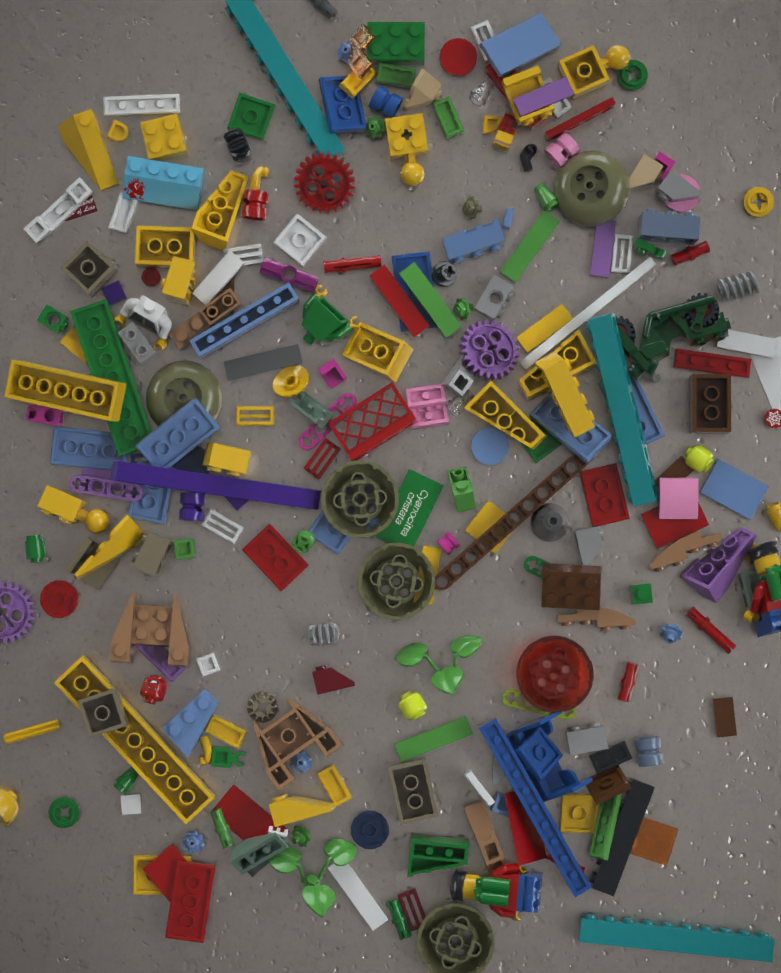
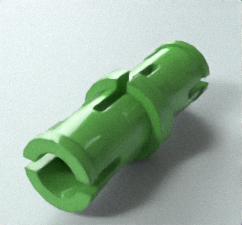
(222, 828)

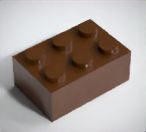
(710, 403)
(571, 586)

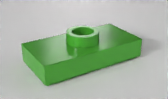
(395, 75)
(448, 117)

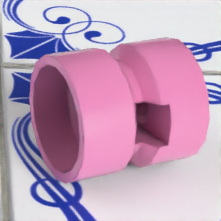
(562, 149)

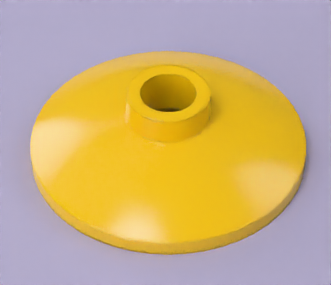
(290, 381)

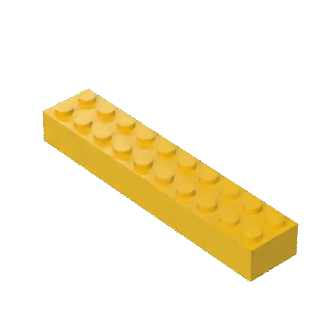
(141, 745)

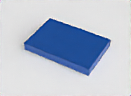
(341, 110)

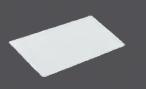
(770, 374)

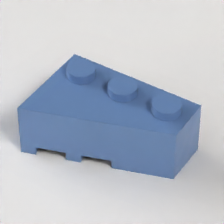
(474, 242)
(190, 723)

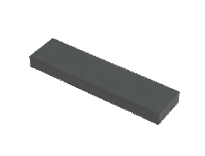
(262, 362)

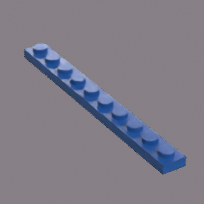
(535, 807)

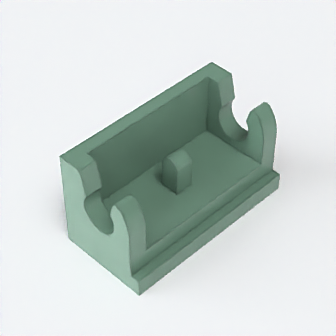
(311, 409)
(748, 584)

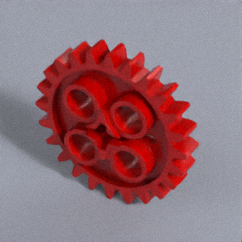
(331, 166)

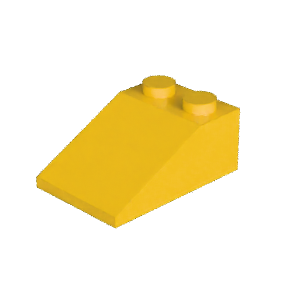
(378, 352)
(293, 808)

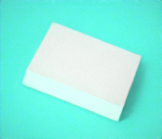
(300, 240)
(479, 787)

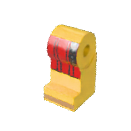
(505, 132)

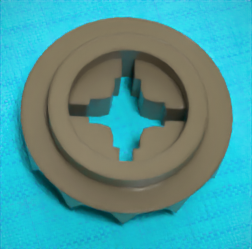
(271, 709)

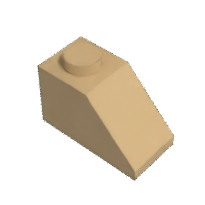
(645, 173)

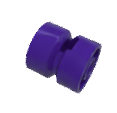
(192, 506)

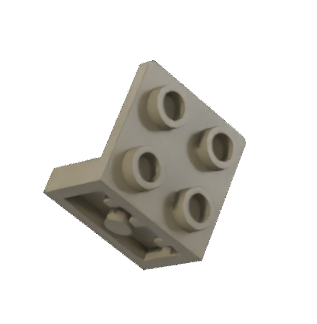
(97, 577)

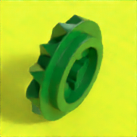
(641, 74)
(54, 812)

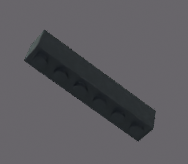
(627, 825)

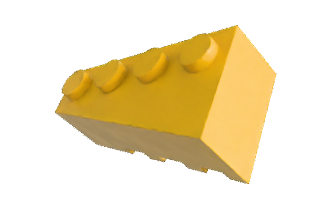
(579, 357)
(566, 394)
(502, 413)

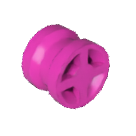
(448, 543)

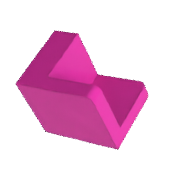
(667, 164)
(332, 373)

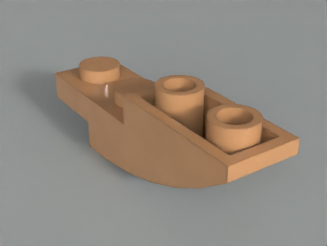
(205, 319)
(676, 551)
(604, 618)
(484, 836)

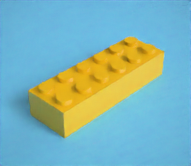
(65, 390)

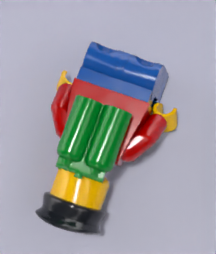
(767, 593)
(503, 890)

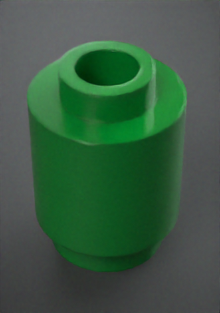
(35, 548)

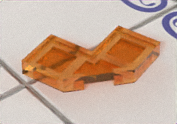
(359, 43)

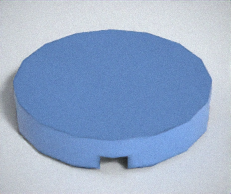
(490, 446)

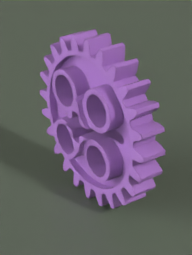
(474, 354)
(18, 602)

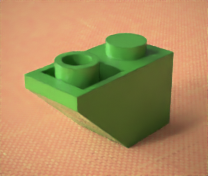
(461, 489)

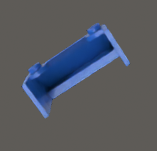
(557, 781)

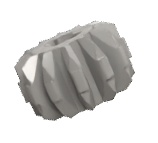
(323, 634)

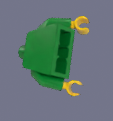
(324, 320)

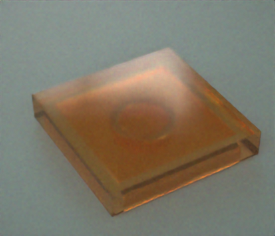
(654, 841)

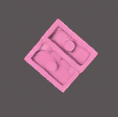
(428, 406)
(678, 498)

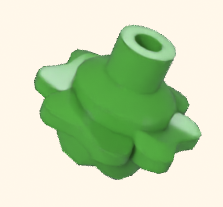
(375, 127)
(463, 308)
(300, 836)

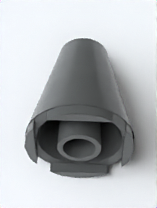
(541, 522)

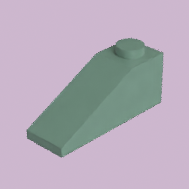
(256, 851)

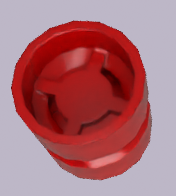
(255, 203)

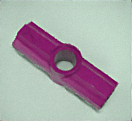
(277, 270)

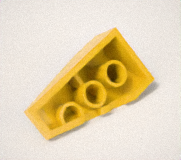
(86, 143)
(217, 215)
(121, 540)

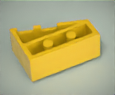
(179, 281)

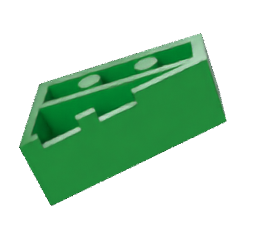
(436, 853)

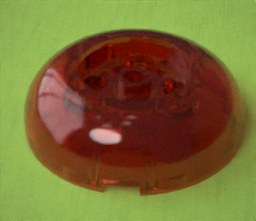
(560, 652)

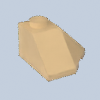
(423, 91)

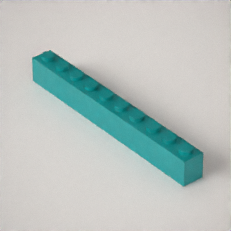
(285, 76)
(623, 409)
(676, 938)

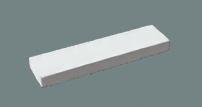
(141, 105)
(359, 895)

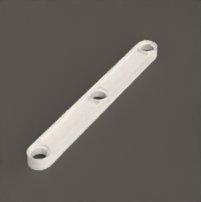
(587, 313)

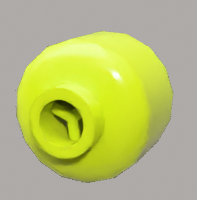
(699, 458)
(412, 705)

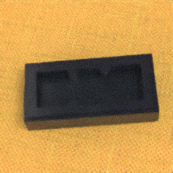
(610, 757)

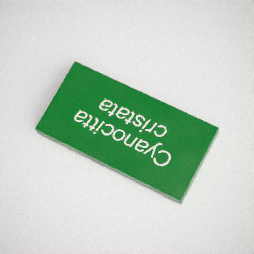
(415, 504)

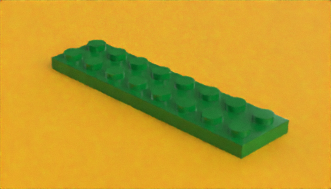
(108, 361)

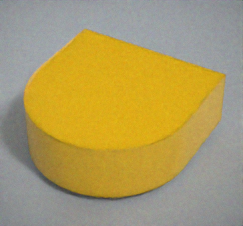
(118, 132)

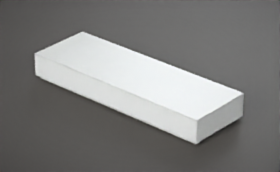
(218, 277)
(748, 344)

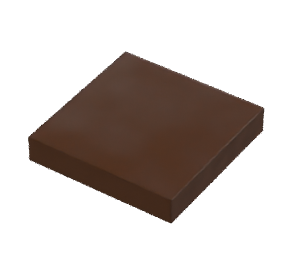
(608, 785)

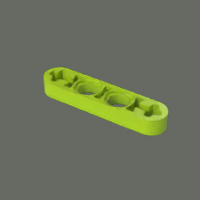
(514, 704)

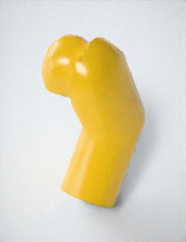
(256, 176)
(207, 750)

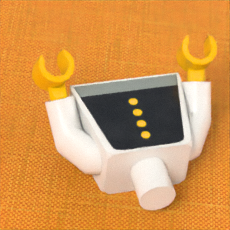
(148, 315)

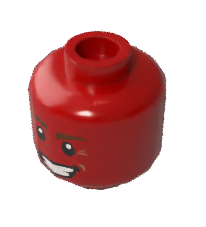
(153, 689)

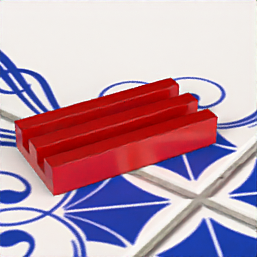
(331, 445)

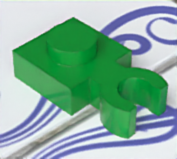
(643, 248)
(223, 757)

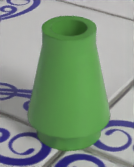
(546, 197)

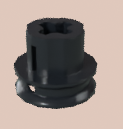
(440, 277)

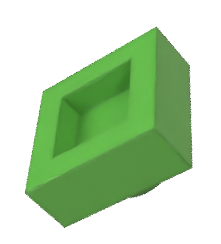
(184, 548)

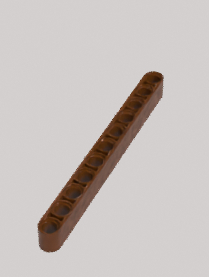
(506, 524)

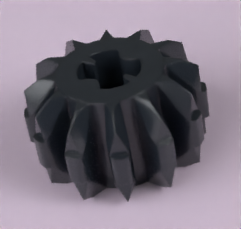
(237, 144)

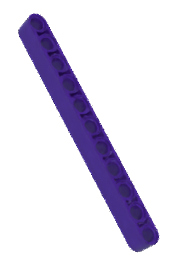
(215, 485)

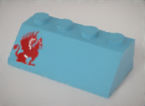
(163, 183)

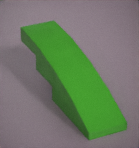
(430, 299)

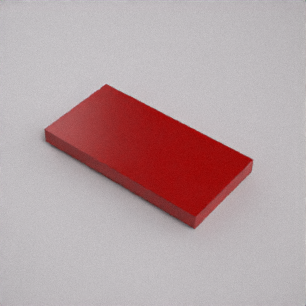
(190, 901)

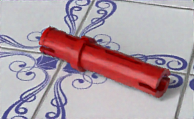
(352, 264)
(705, 625)

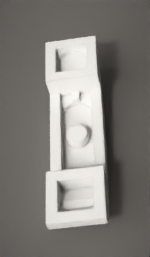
(59, 211)

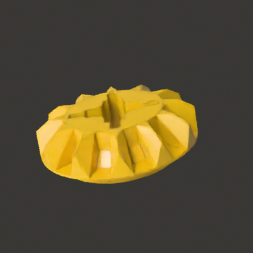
(764, 195)

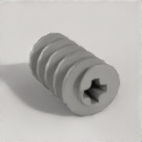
(737, 285)

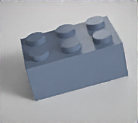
(668, 227)

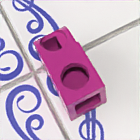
(45, 415)

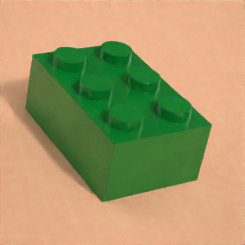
(397, 43)

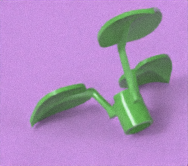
(449, 677)
(317, 897)

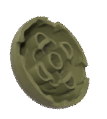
(591, 210)
(173, 376)
(359, 475)
(373, 577)
(477, 948)

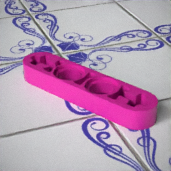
(306, 434)

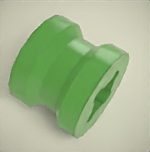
(303, 546)

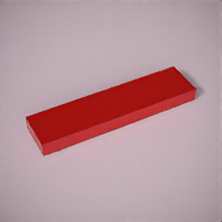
(580, 119)
(399, 301)
(712, 363)

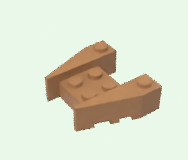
(151, 627)
(288, 738)

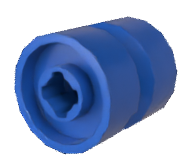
(384, 101)

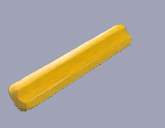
(32, 731)

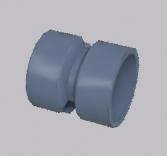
(649, 751)

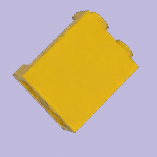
(521, 84)

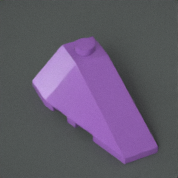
(716, 570)

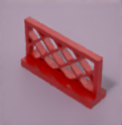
(382, 436)

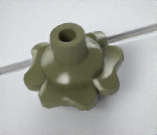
(471, 208)

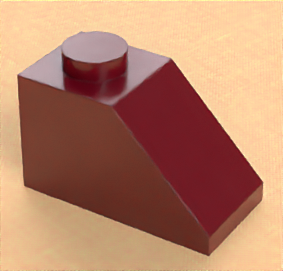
(330, 680)

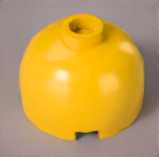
(8, 807)

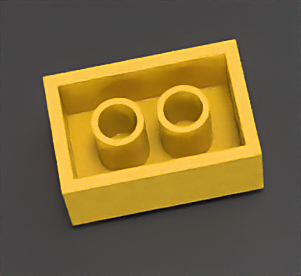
(159, 244)

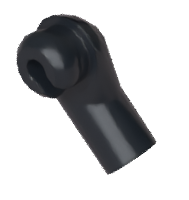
(526, 155)

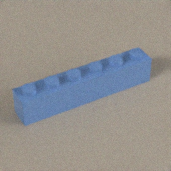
(244, 320)

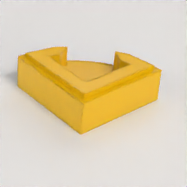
(491, 124)

